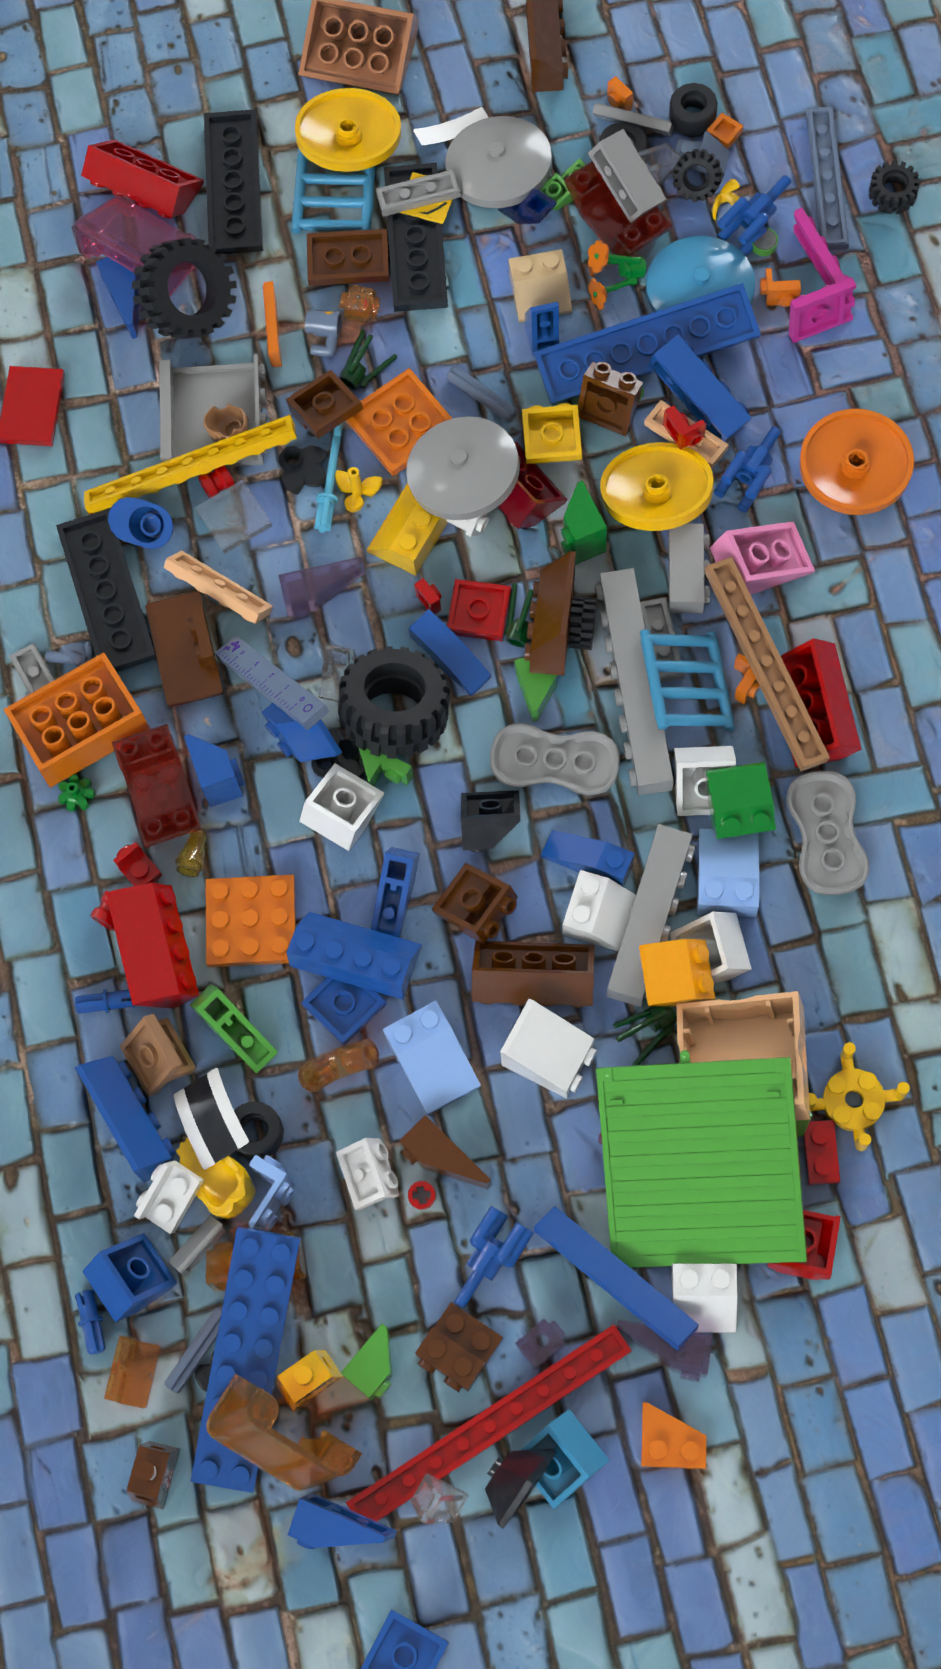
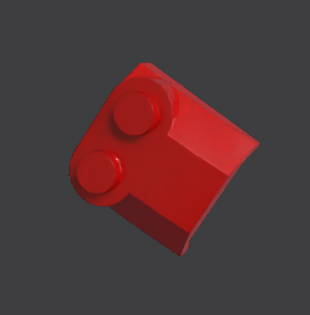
(821, 1241)

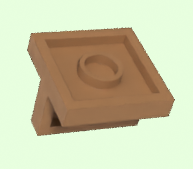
(156, 1054)

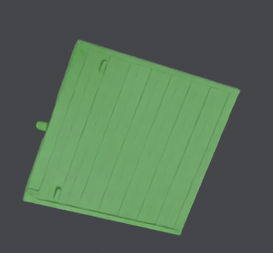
(702, 1162)

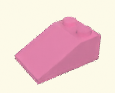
(765, 554)

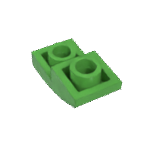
(556, 188)

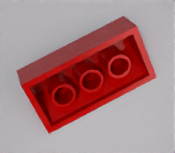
(140, 178)
(822, 688)
(152, 945)

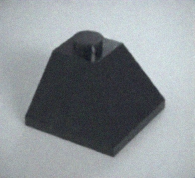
(488, 818)
(514, 1480)

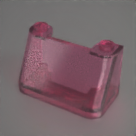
(125, 234)

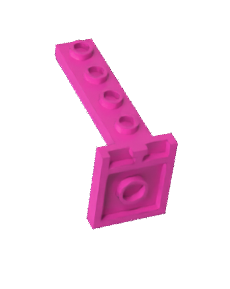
(831, 303)

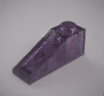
(315, 586)
(689, 1360)

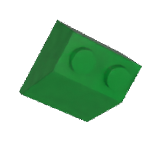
(583, 526)
(740, 800)

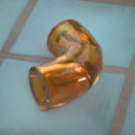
(338, 1064)

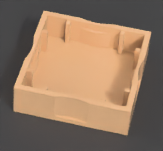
(749, 1030)

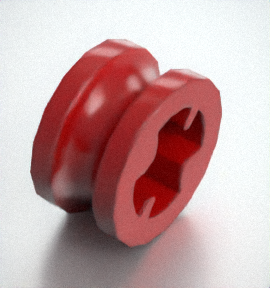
(415, 1202)

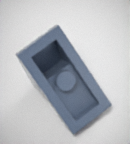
(710, 144)

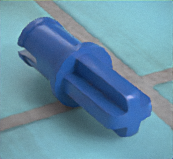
(103, 1001)
(90, 1322)

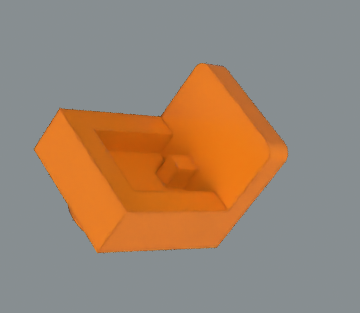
(778, 291)
(748, 686)

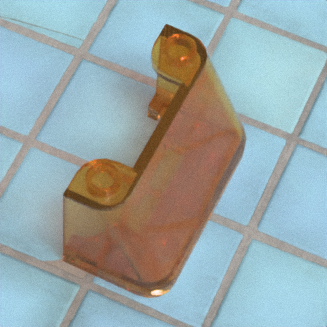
(244, 1425)

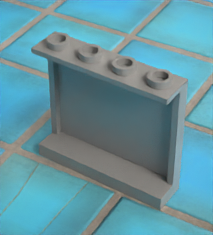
(192, 391)

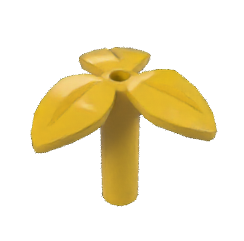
(725, 195)
(351, 483)

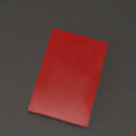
(31, 405)

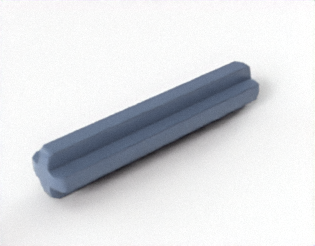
(482, 393)
(194, 1353)

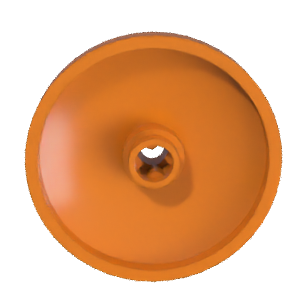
(856, 461)

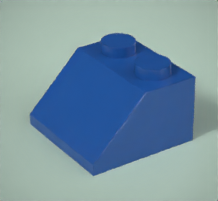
(298, 741)
(216, 773)
(129, 1276)

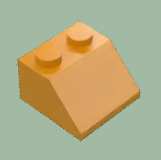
(677, 972)

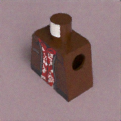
(152, 1474)

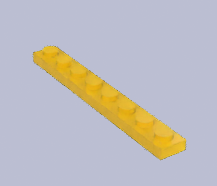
(191, 464)

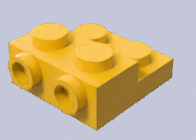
(551, 433)

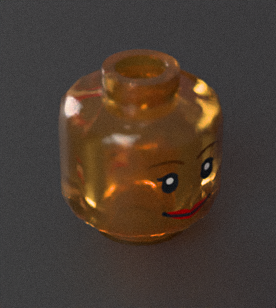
(360, 304)

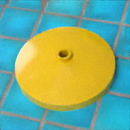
(348, 129)
(657, 486)

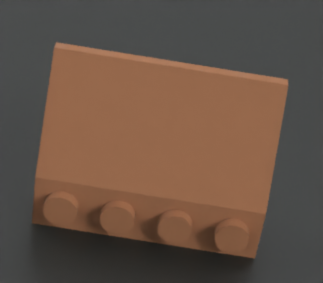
(358, 45)

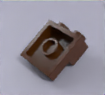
(609, 397)
(323, 404)
(476, 903)
(458, 1348)

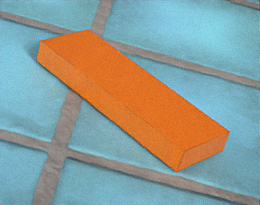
(272, 324)

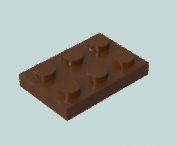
(347, 257)

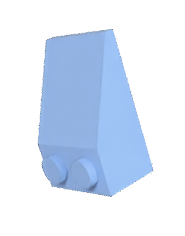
(728, 874)
(431, 1057)

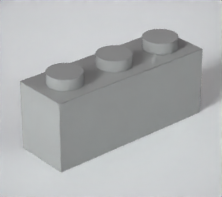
(626, 175)
(687, 569)

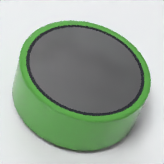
(766, 243)

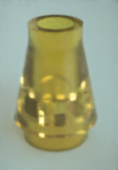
(191, 858)

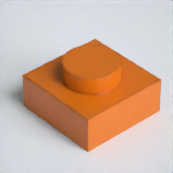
(619, 95)
(725, 130)

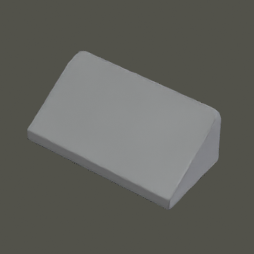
(196, 1246)

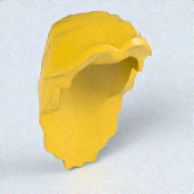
(226, 1184)

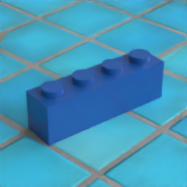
(699, 389)

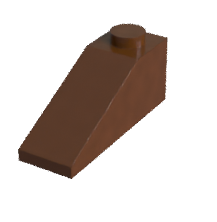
(437, 1153)

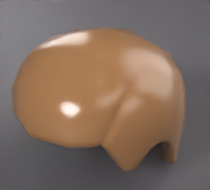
(225, 422)

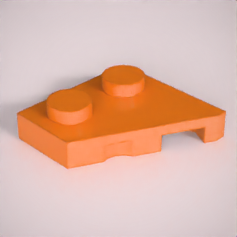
(670, 1441)

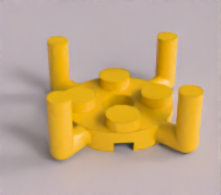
(867, 1087)

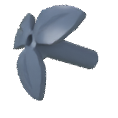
(72, 654)

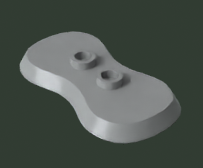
(578, 761)
(830, 853)

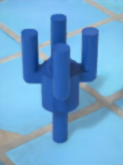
(751, 215)
(750, 468)
(491, 1252)

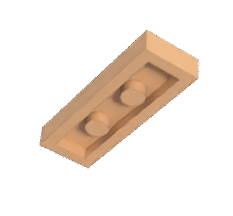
(709, 447)

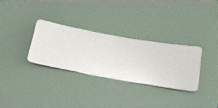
(450, 129)

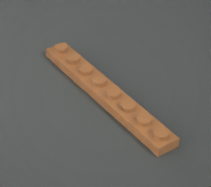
(766, 664)

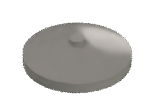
(499, 161)
(463, 468)

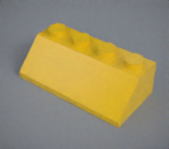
(407, 534)

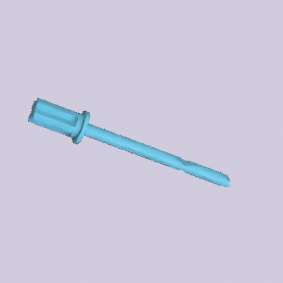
(327, 500)

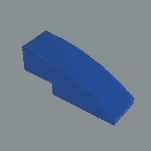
(449, 652)

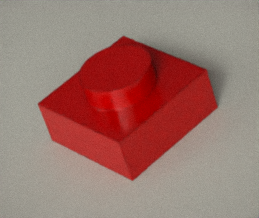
(428, 595)

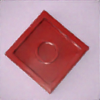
(479, 609)

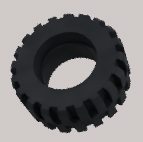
(393, 731)

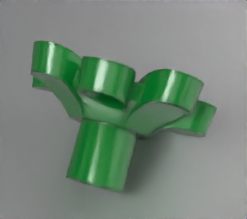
(76, 793)

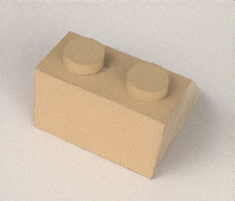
(539, 281)

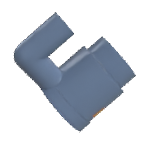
(327, 325)

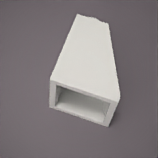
(547, 1050)

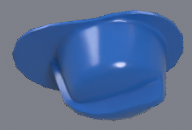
(140, 522)

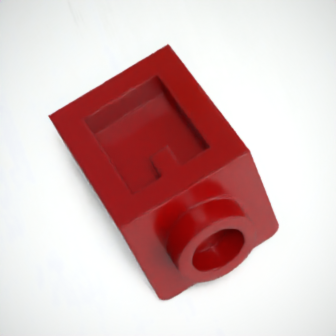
(681, 430)
(136, 865)

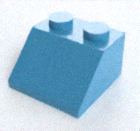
(576, 1458)

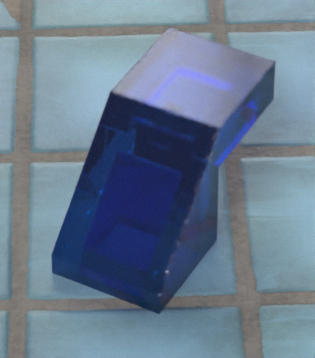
(531, 209)

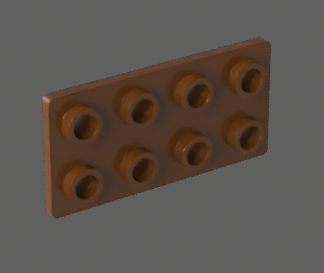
(184, 649)

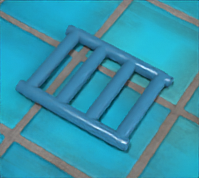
(301, 201)
(660, 693)

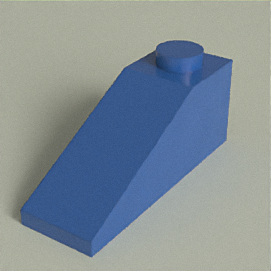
(119, 284)
(542, 326)
(589, 856)
(394, 890)
(327, 1524)

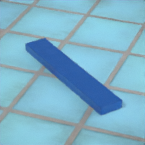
(616, 1278)

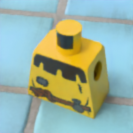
(307, 1378)

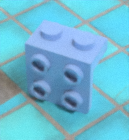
(279, 1193)

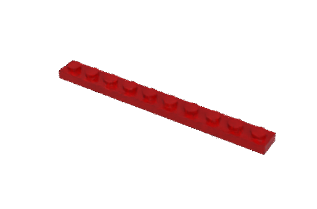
(492, 1424)

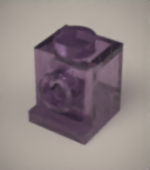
(532, 1351)

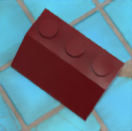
(532, 496)

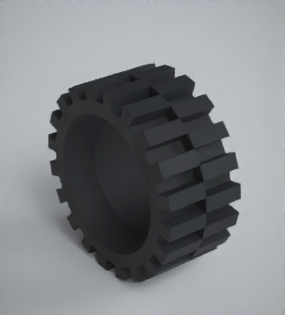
(154, 288)

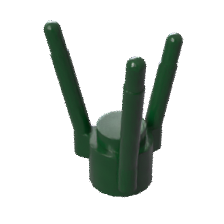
(354, 372)
(517, 631)
(657, 1019)

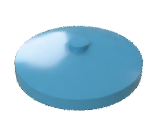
(695, 269)

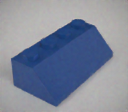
(353, 954)
(126, 1115)

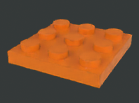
(396, 419)
(249, 920)

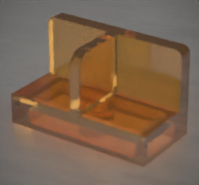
(132, 1372)

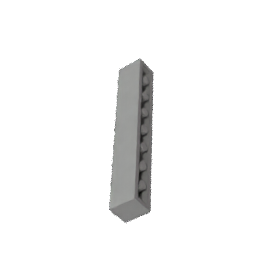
(645, 742)

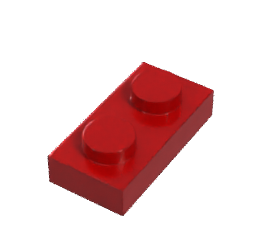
(821, 1153)

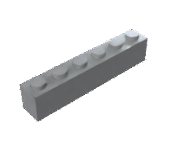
(651, 911)

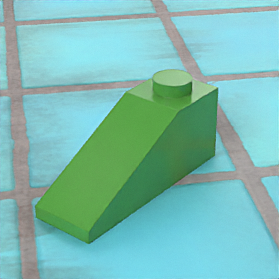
(233, 1028)

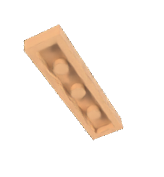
(218, 587)

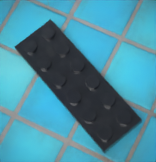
(233, 181)
(415, 251)
(106, 591)

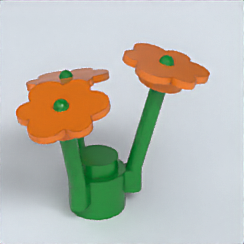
(628, 267)

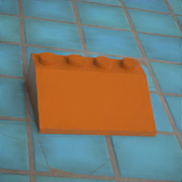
(76, 719)

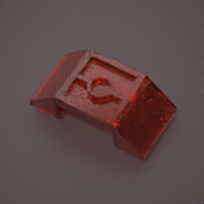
(605, 216)
(157, 785)

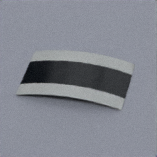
(209, 1119)

